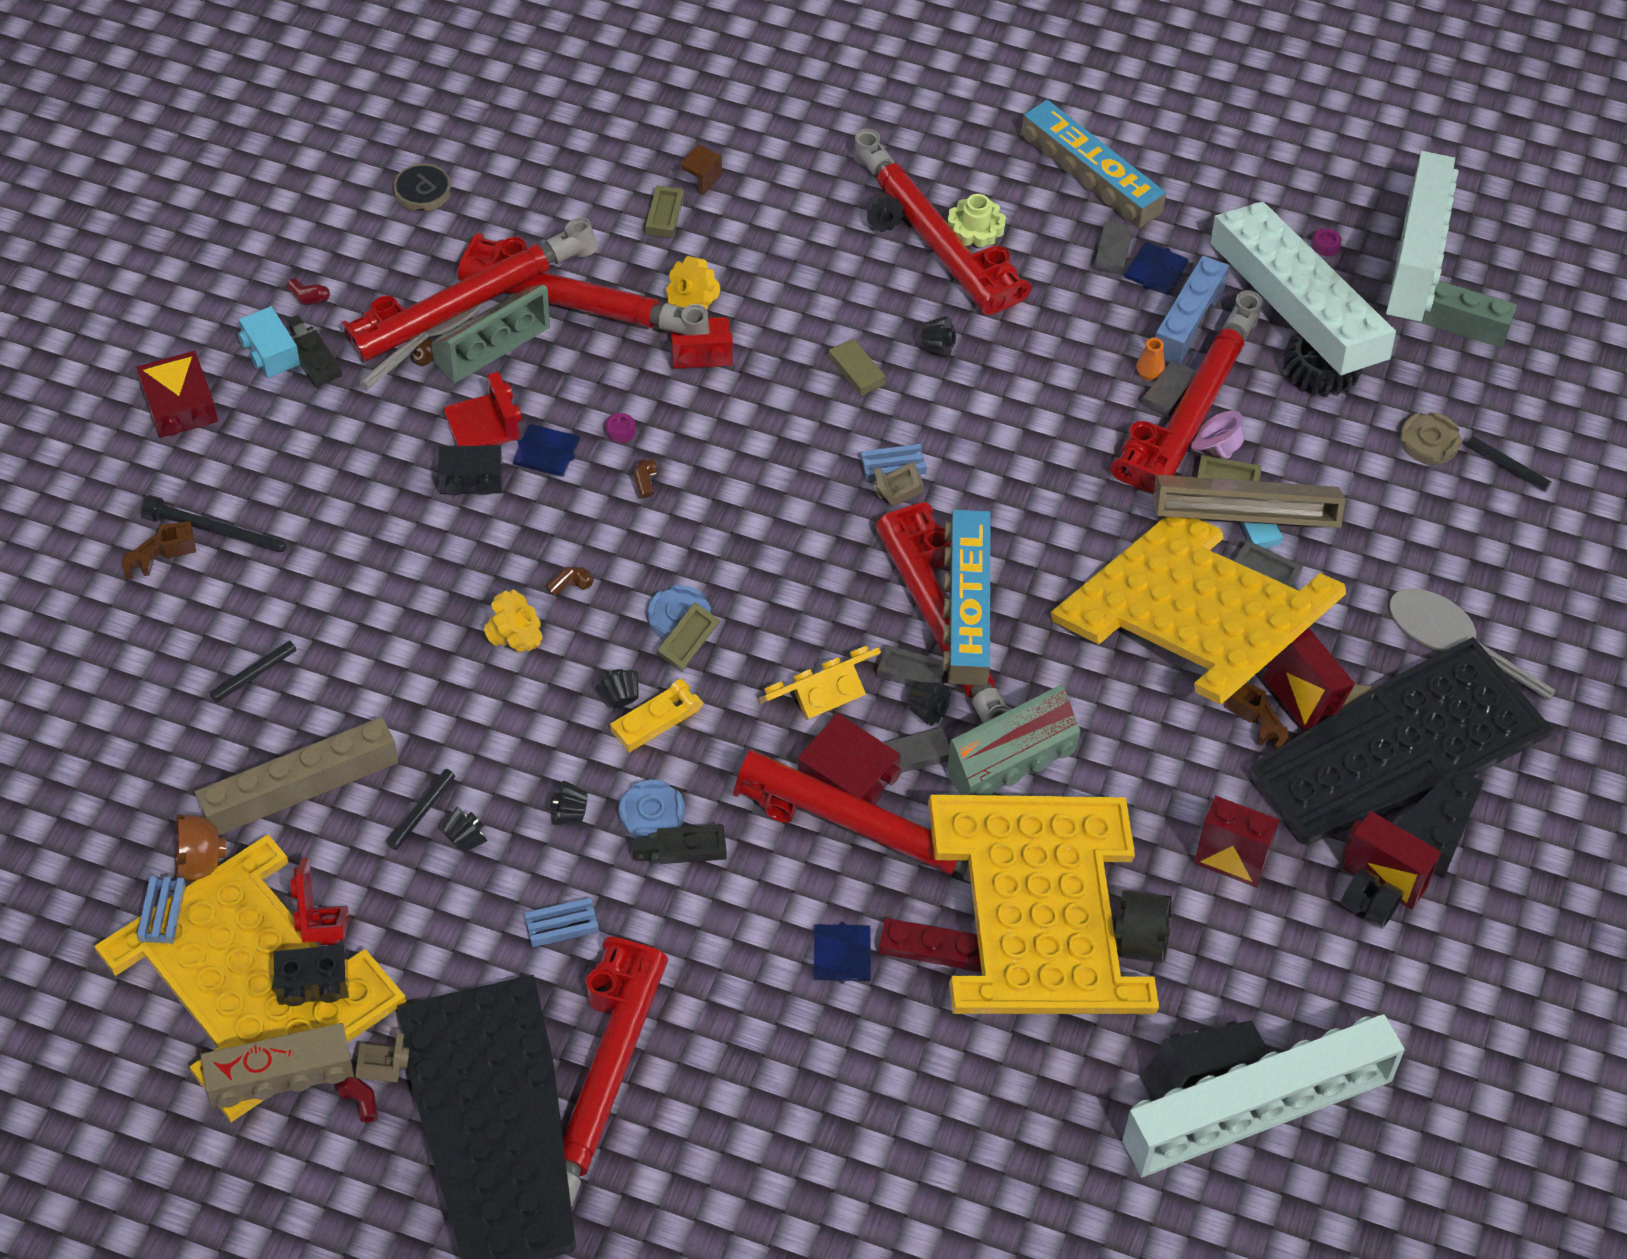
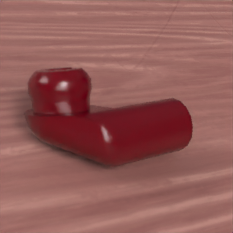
(308, 294)
(363, 1094)

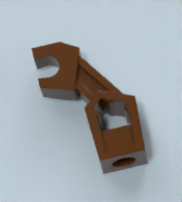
(170, 542)
(1262, 712)

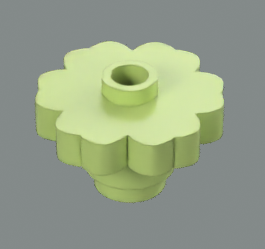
(977, 220)

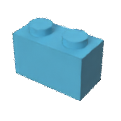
(269, 342)

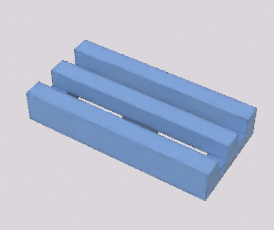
(892, 459)
(165, 886)
(559, 917)

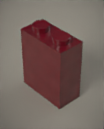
(851, 760)

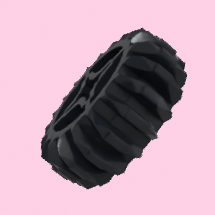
(1313, 370)

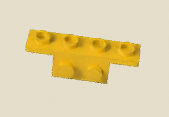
(826, 689)

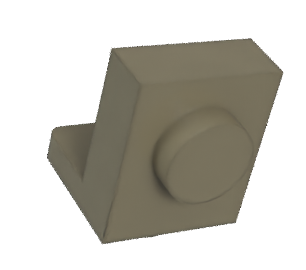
(899, 484)
(382, 1062)

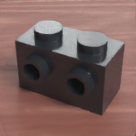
(470, 469)
(311, 975)

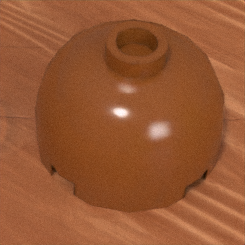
(197, 847)

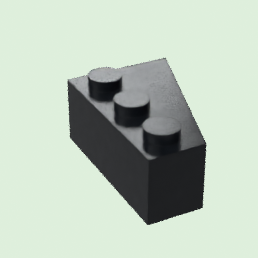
(1443, 815)
(1200, 1054)

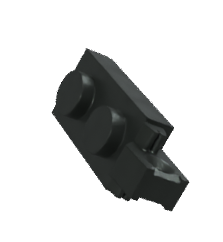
(313, 353)
(682, 845)

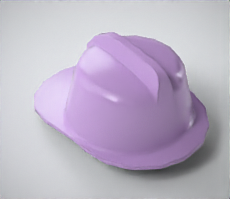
(1220, 435)

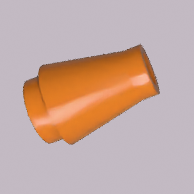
(1151, 361)

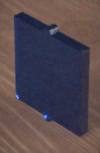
(1156, 268)
(546, 450)
(842, 952)

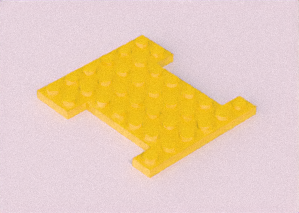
(1197, 604)
(1041, 903)
(226, 962)

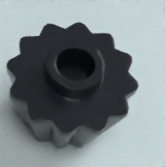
(884, 211)
(939, 336)
(619, 688)
(930, 701)
(568, 804)
(464, 830)

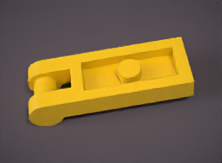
(656, 716)

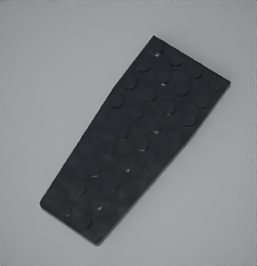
(1399, 743)
(492, 1118)

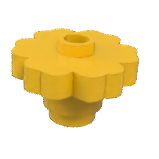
(692, 283)
(513, 623)

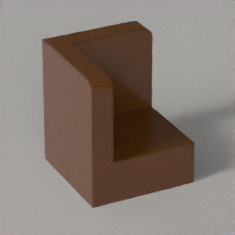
(704, 165)

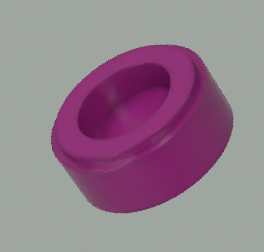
(1326, 242)
(620, 428)

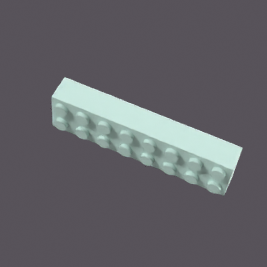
(1423, 237)
(1303, 288)
(1261, 1094)

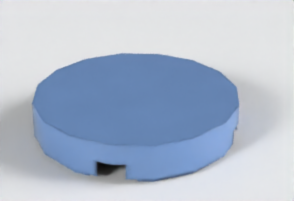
(670, 606)
(650, 806)

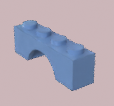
(1183, 319)

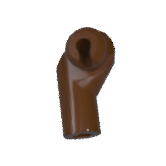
(423, 353)
(642, 479)
(570, 576)

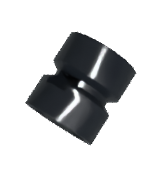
(1384, 898)

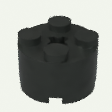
(1144, 926)

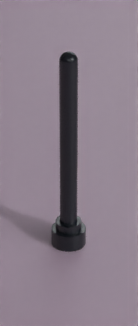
(156, 509)

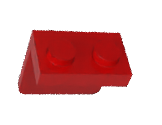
(704, 349)
(487, 418)
(315, 924)

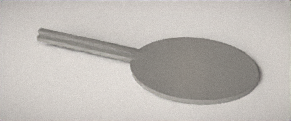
(401, 353)
(1443, 624)

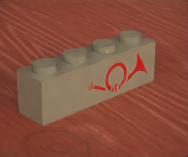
(277, 1066)

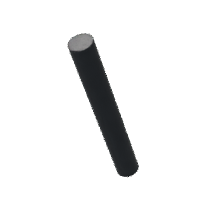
(1509, 463)
(252, 671)
(420, 809)

